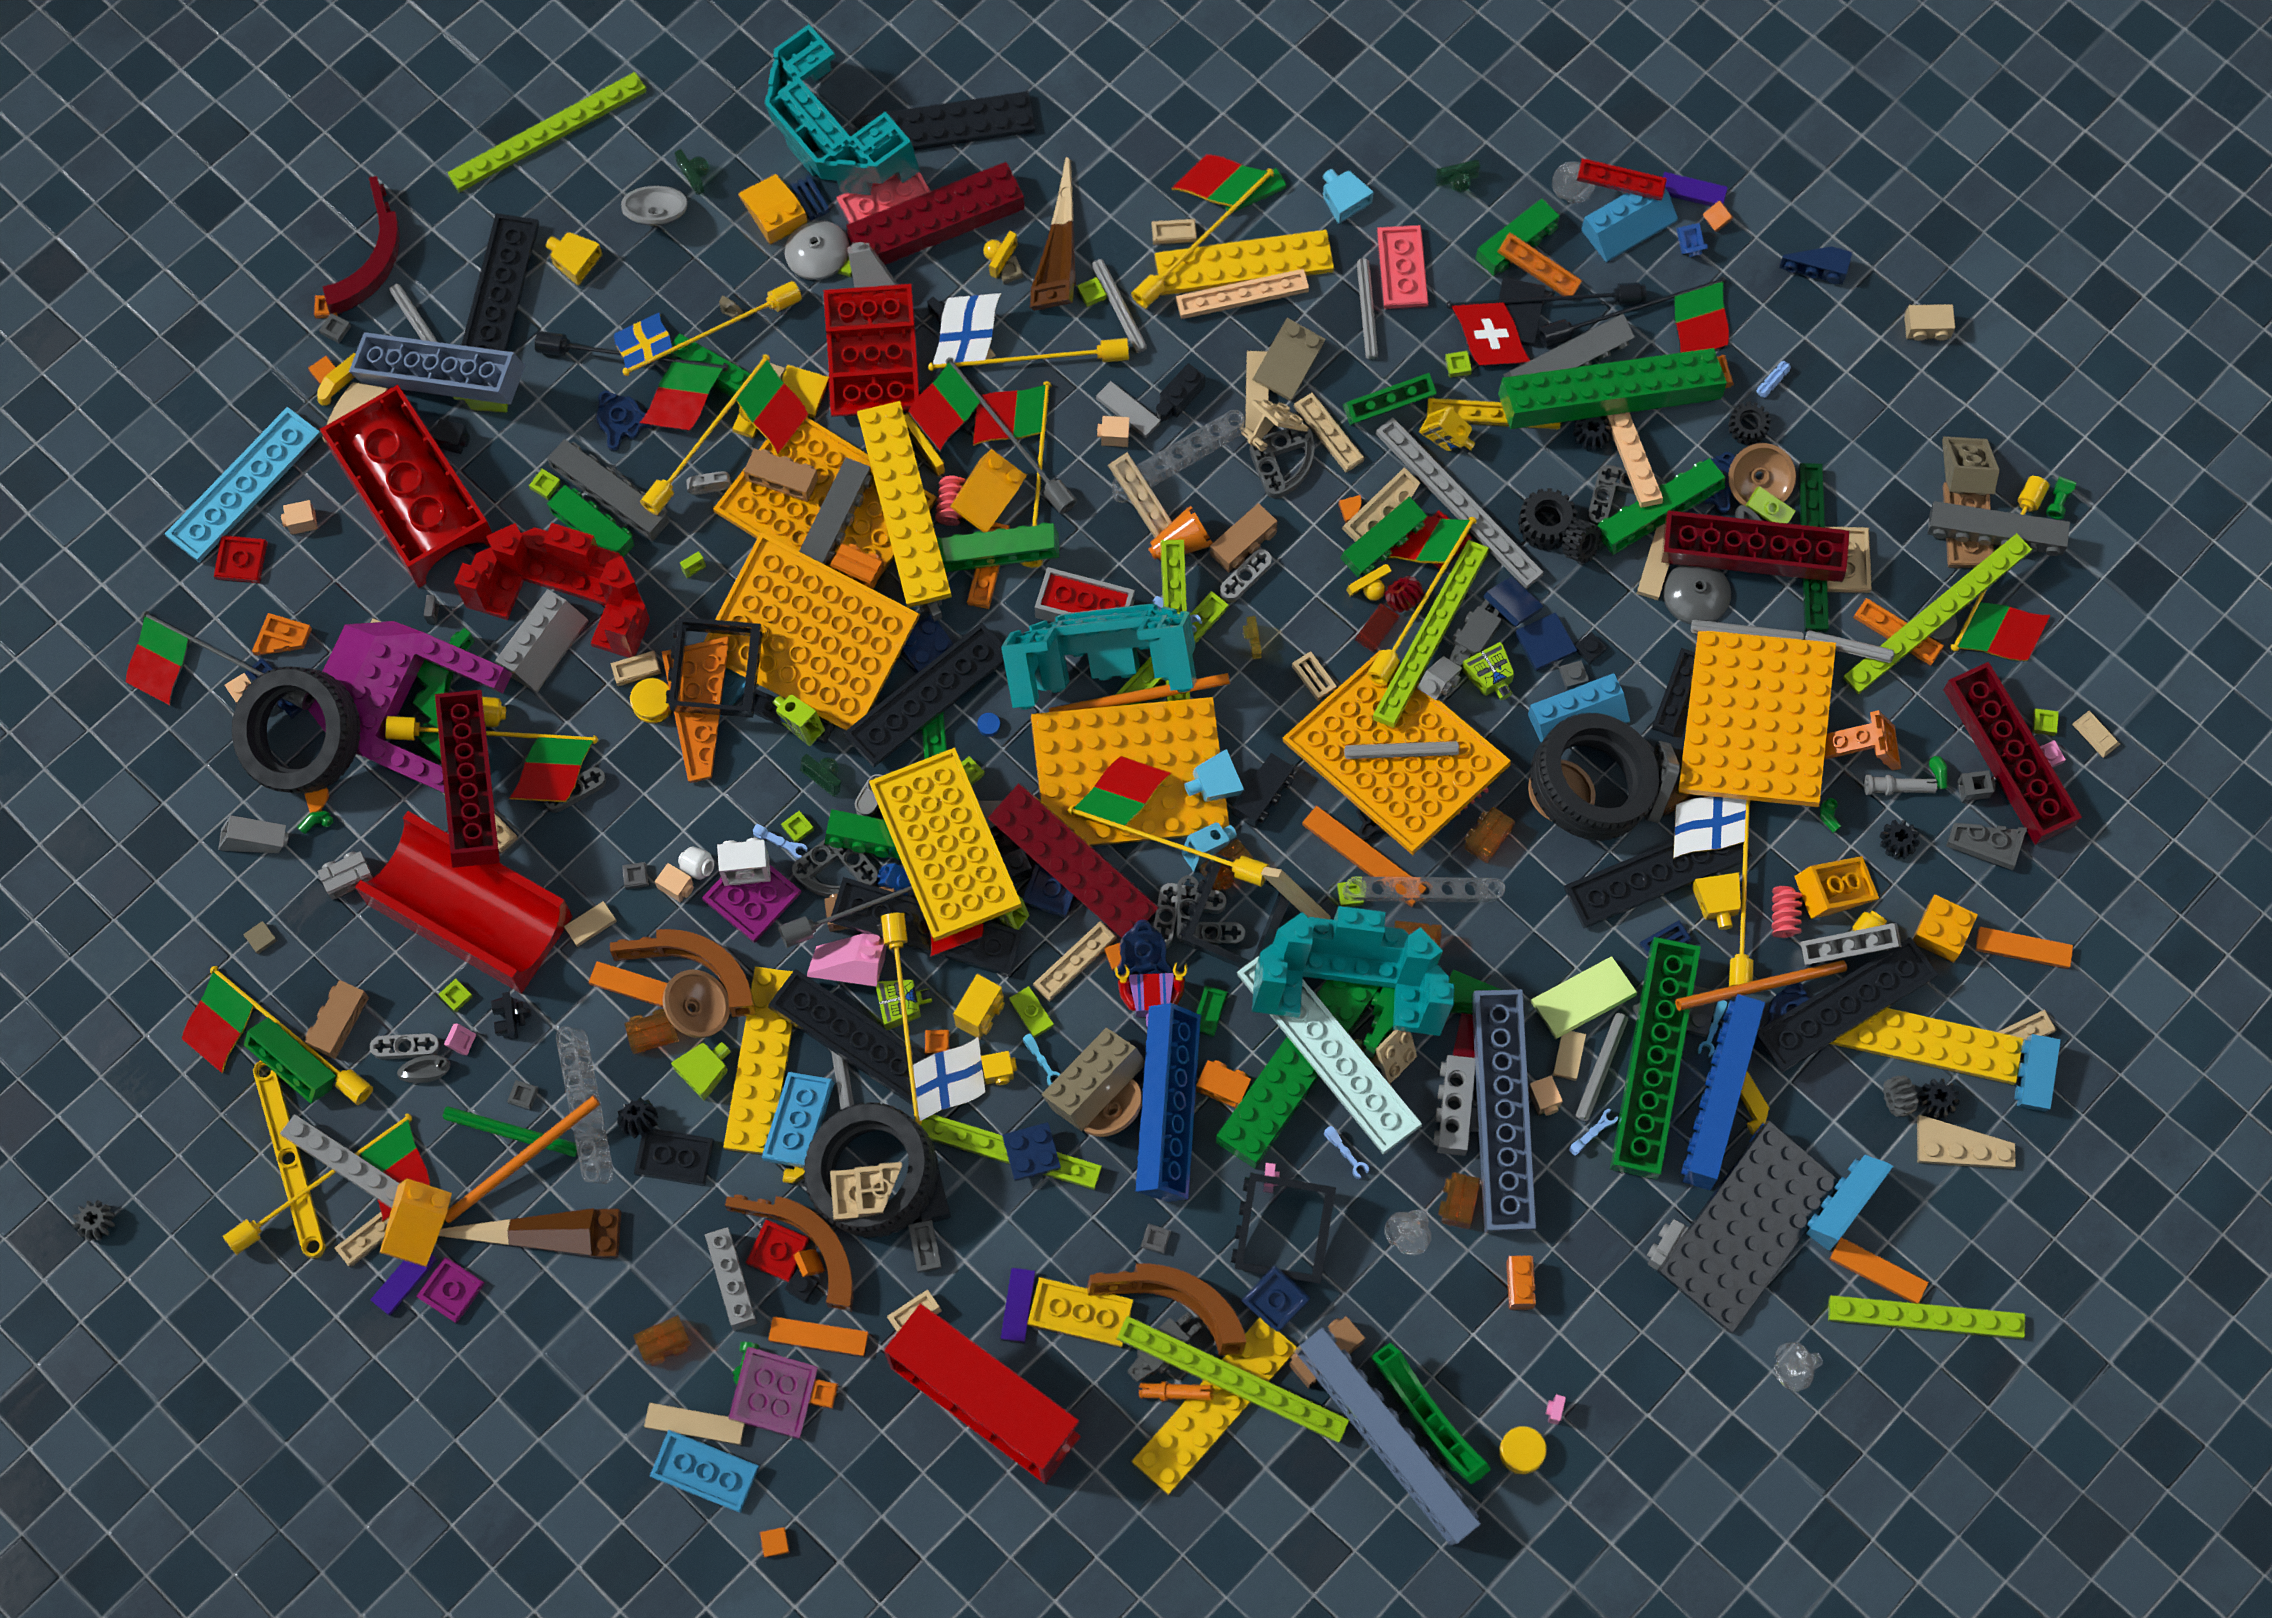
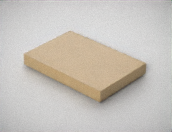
(1858, 563)

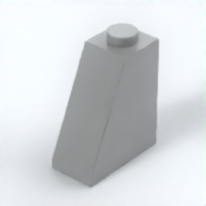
(867, 267)
(252, 836)

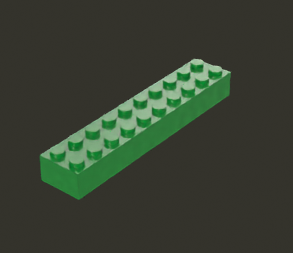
(1612, 388)
(1655, 1059)
(1287, 1080)

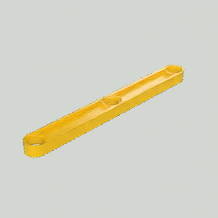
(294, 1173)

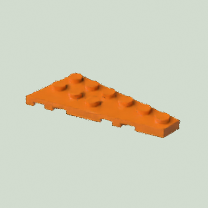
(701, 683)

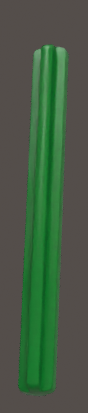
(506, 1130)

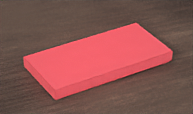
(882, 197)
(1402, 267)

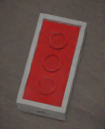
(1073, 593)

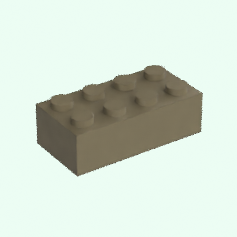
(1094, 1079)

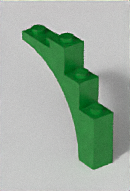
(436, 681)
(1384, 1007)
(1426, 1415)

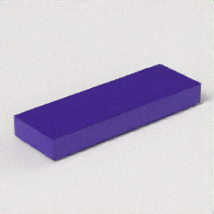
(1694, 190)
(400, 1285)
(1017, 1305)

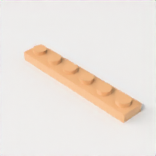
(1242, 294)
(1634, 459)

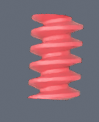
(947, 493)
(1785, 912)

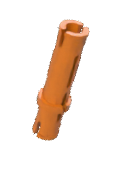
(1176, 1391)

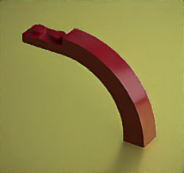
(370, 277)

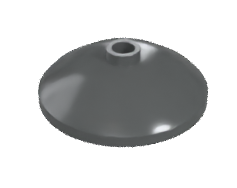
(1690, 603)

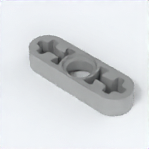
(1243, 585)
(397, 1039)

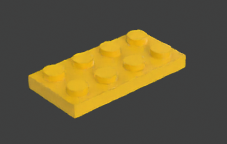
(1074, 1313)

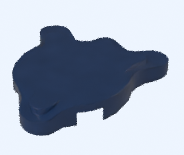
(618, 418)
(1722, 498)
(1143, 951)
(1786, 1000)

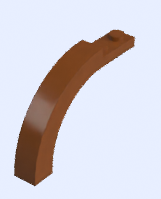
(699, 949)
(793, 1213)
(1183, 1288)

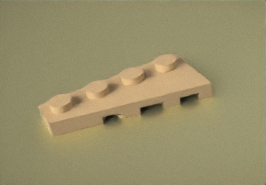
(1385, 501)
(1958, 1146)

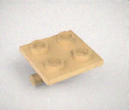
(1272, 415)
(1393, 1054)

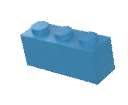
(2037, 1072)

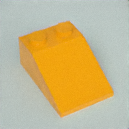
(773, 208)
(988, 490)
(1836, 886)
(415, 1222)

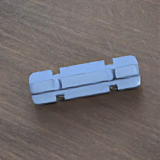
(1773, 379)

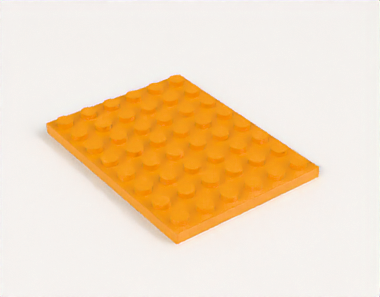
(789, 518)
(821, 631)
(1757, 718)
(1169, 735)
(1400, 794)

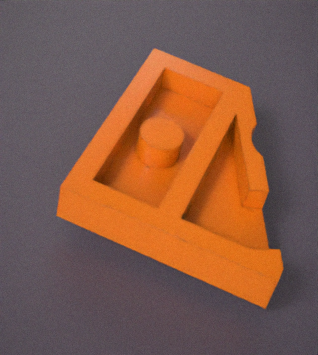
(281, 635)

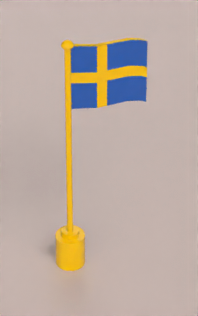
(650, 340)

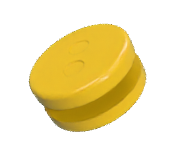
(649, 700)
(1522, 1450)

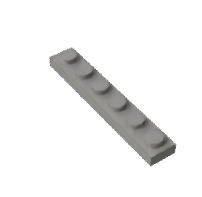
(340, 1160)

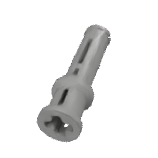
(1889, 785)

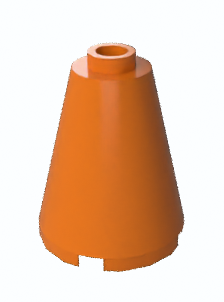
(1186, 528)

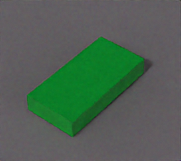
(1211, 1009)

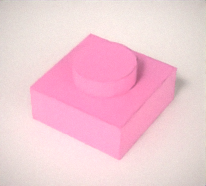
(2053, 753)
(460, 1039)
(1270, 1170)
(1555, 1409)

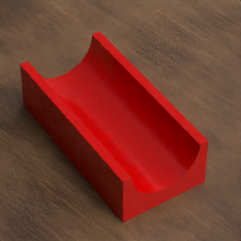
(405, 482)
(471, 911)
(982, 1393)

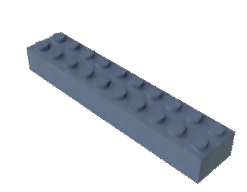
(1503, 1111)
(1387, 1437)

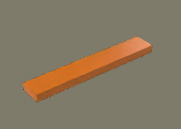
(1354, 848)

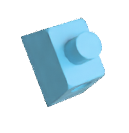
(1345, 194)
(1215, 779)
(1207, 840)

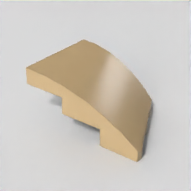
(353, 397)
(862, 1190)

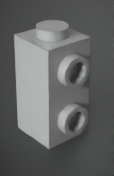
(1440, 678)

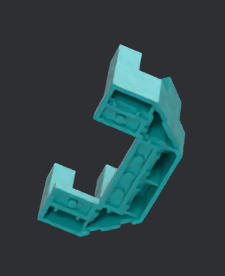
(815, 135)
(1111, 641)
(1359, 951)

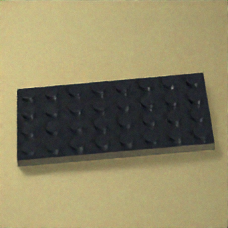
(1748, 1227)

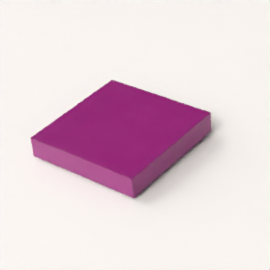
(450, 1290)

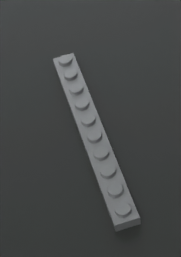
(1459, 502)

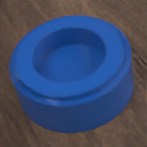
(988, 724)

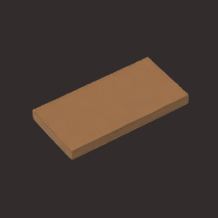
(1968, 553)

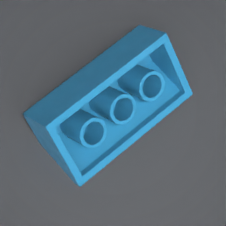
(1627, 223)
(1598, 696)
(1848, 1201)

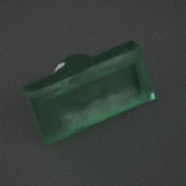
(692, 170)
(1458, 175)
(822, 773)

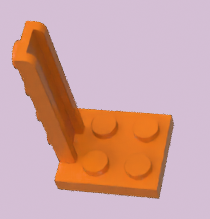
(1876, 735)

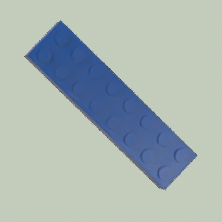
(1723, 1092)
(1168, 1103)

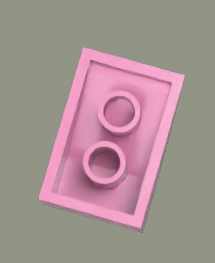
(850, 960)

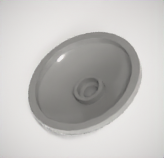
(654, 205)
(819, 259)

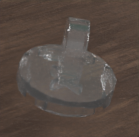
(1567, 187)
(1409, 1231)
(1796, 1366)

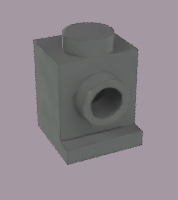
(1980, 779)

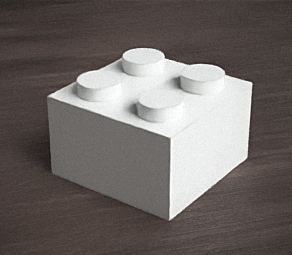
(743, 862)

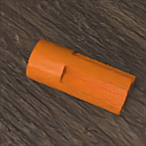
(1723, 363)

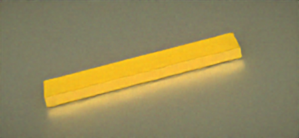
(1478, 412)

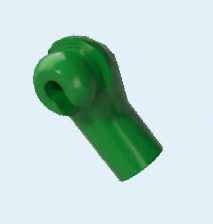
(1939, 769)
(1827, 814)
(313, 818)

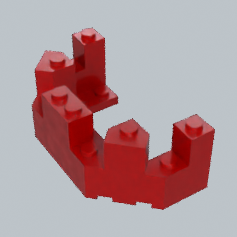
(562, 562)

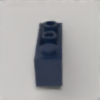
(1821, 263)

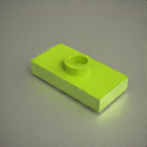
(1769, 506)
(1031, 1012)

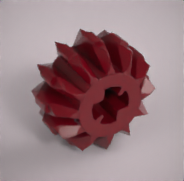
(1404, 594)

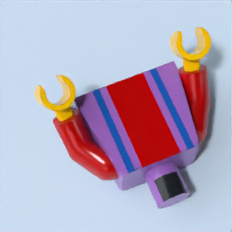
(1150, 989)

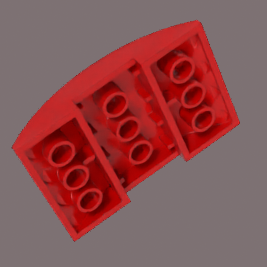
(871, 348)

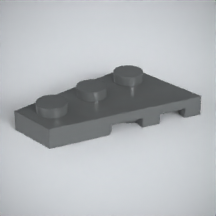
(1990, 844)

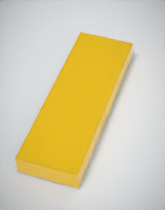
(924, 446)

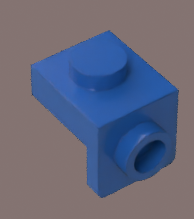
(1691, 239)
(893, 877)

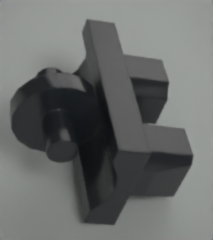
(509, 1026)

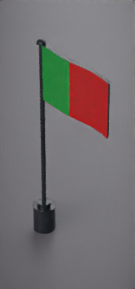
(1697, 317)
(680, 392)

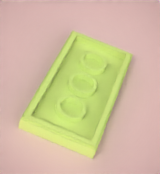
(1583, 997)

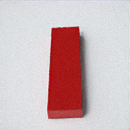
(1621, 179)

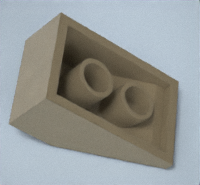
(1289, 359)
(1969, 465)

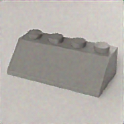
(542, 640)

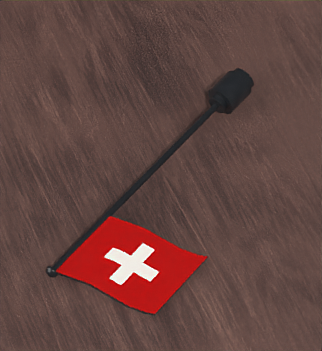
(1493, 334)

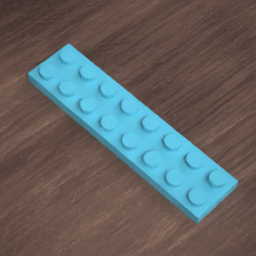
(243, 484)

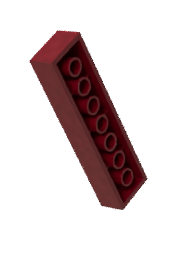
(940, 214)
(1755, 546)
(2012, 753)
(467, 779)
(1072, 861)

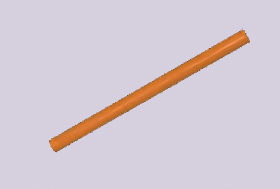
(1143, 695)
(1761, 985)
(522, 1158)

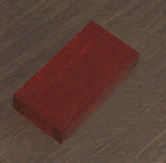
(1377, 628)

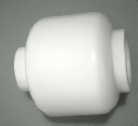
(696, 863)

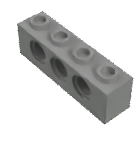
(1851, 944)
(1463, 1069)
(730, 1279)

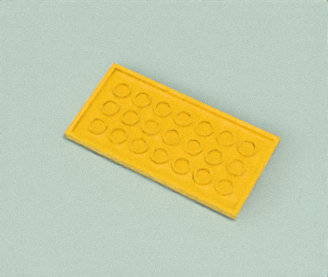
(945, 844)

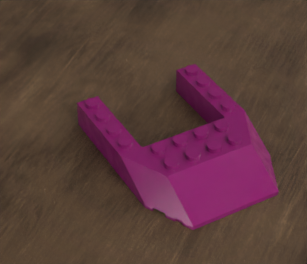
(378, 669)

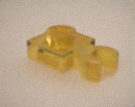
(1251, 633)

